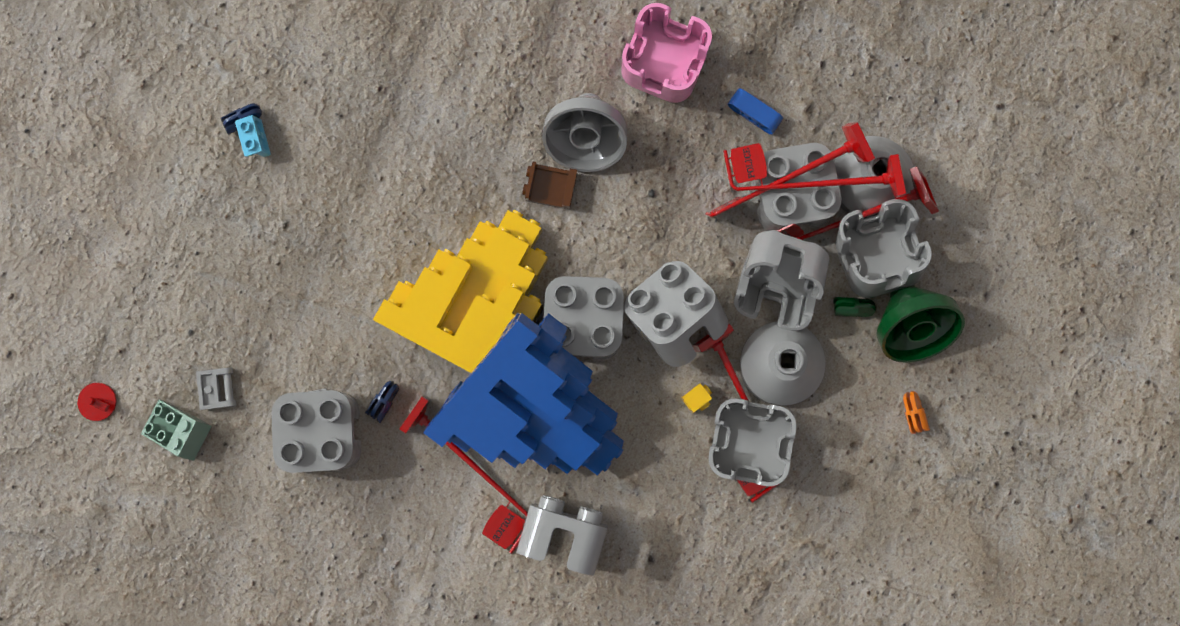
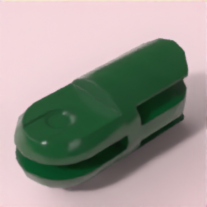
(853, 307)

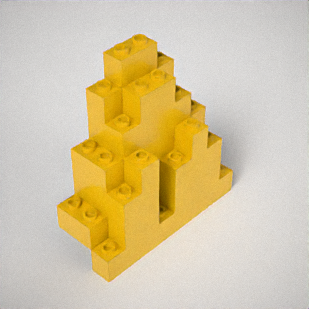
(470, 298)

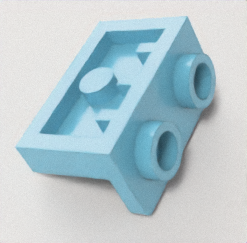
(252, 136)

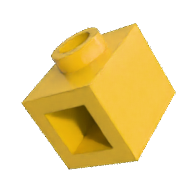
(697, 398)

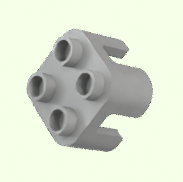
(798, 205)
(882, 250)
(784, 272)
(672, 308)
(591, 313)
(315, 431)
(752, 442)
(586, 526)

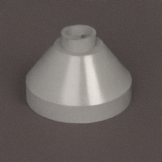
(585, 133)
(871, 195)
(762, 364)

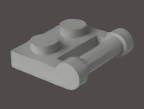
(209, 388)

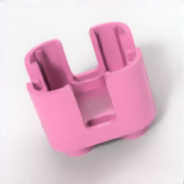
(665, 54)

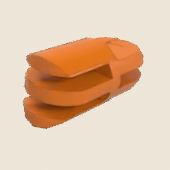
(915, 413)

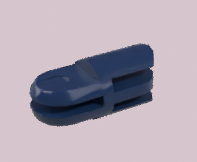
(230, 118)
(383, 401)

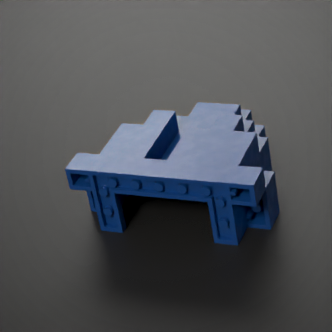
(530, 404)

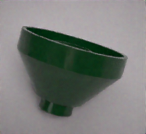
(918, 324)

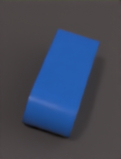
(755, 111)

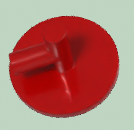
(96, 401)

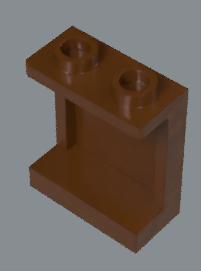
(550, 186)

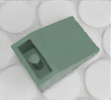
(176, 430)

